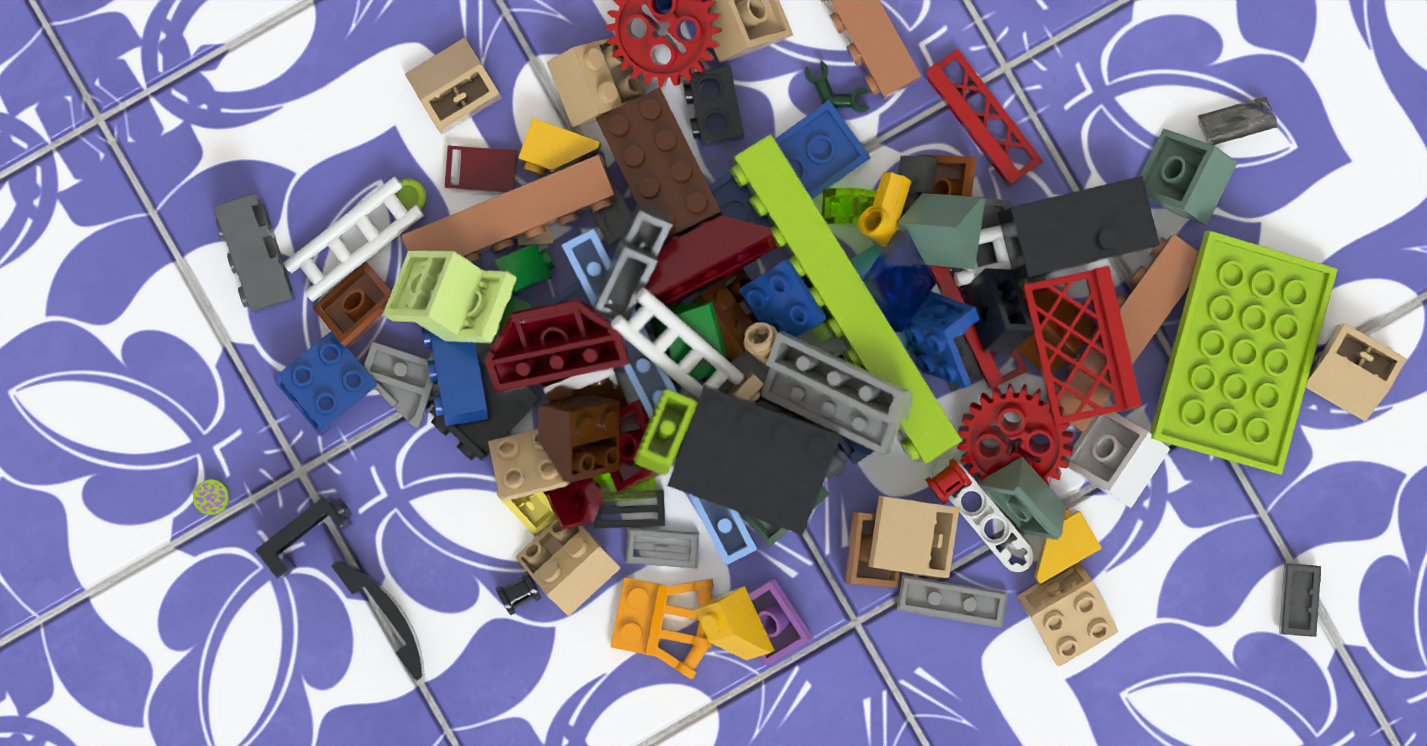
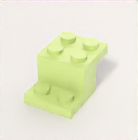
(450, 296)

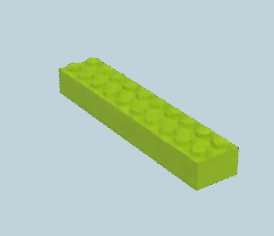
(840, 292)

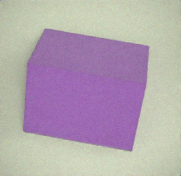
(779, 620)

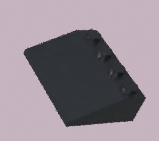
(754, 459)

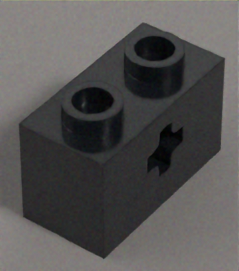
(1001, 310)

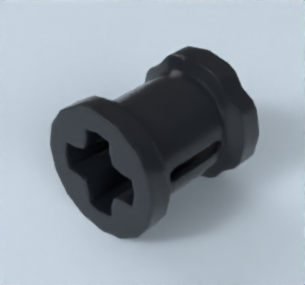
(518, 593)

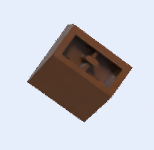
(731, 311)
(581, 435)

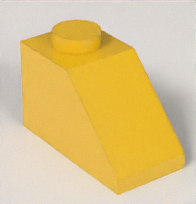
(554, 148)
(1072, 546)
(734, 624)

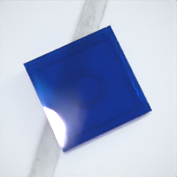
(899, 280)

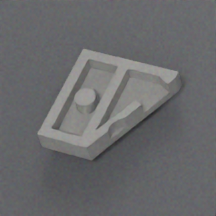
(401, 380)

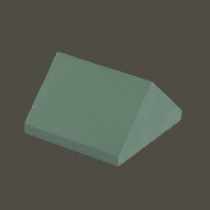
(945, 229)
(1026, 499)

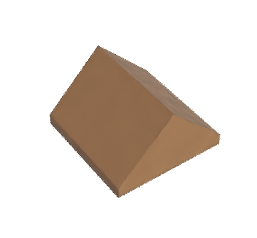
(859, 553)

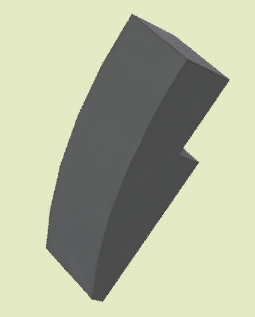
(633, 261)

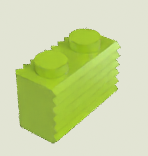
(665, 432)

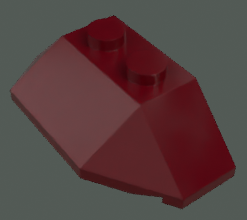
(706, 256)
(553, 345)

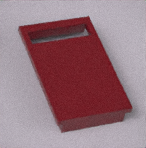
(483, 169)

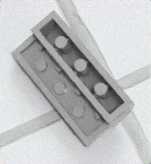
(835, 393)

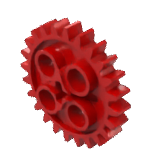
(641, 51)
(1035, 420)

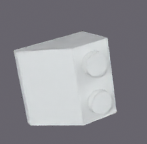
(1117, 457)

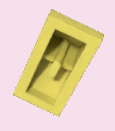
(532, 511)

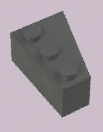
(254, 253)

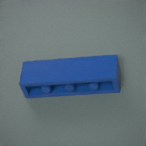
(458, 379)

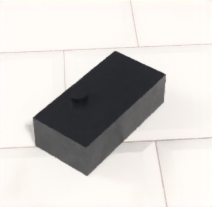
(1078, 228)

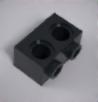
(723, 105)

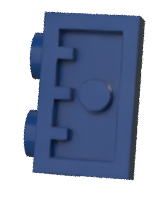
(783, 300)
(933, 336)
(325, 382)

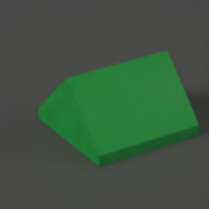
(701, 319)

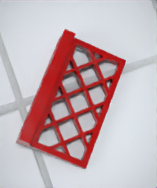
(1112, 340)

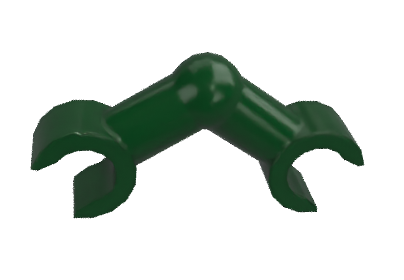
(838, 100)

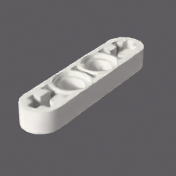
(988, 511)

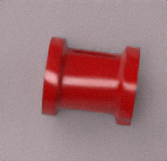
(948, 481)

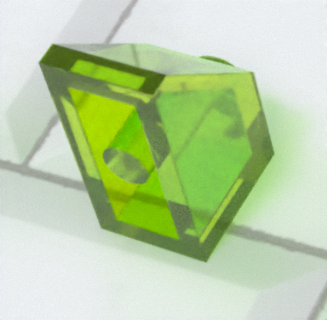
(845, 205)

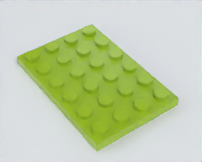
(1243, 352)

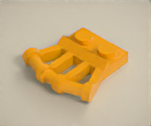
(641, 619)

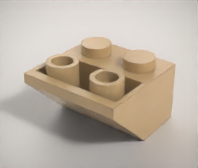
(592, 81)
(453, 86)
(1354, 371)
(913, 537)
(567, 565)

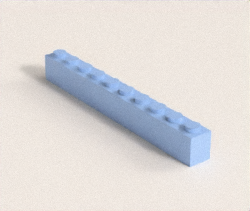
(649, 381)

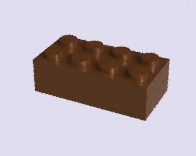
(659, 162)

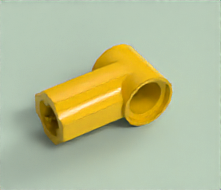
(881, 218)

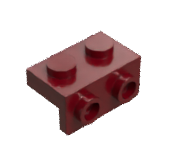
(576, 502)

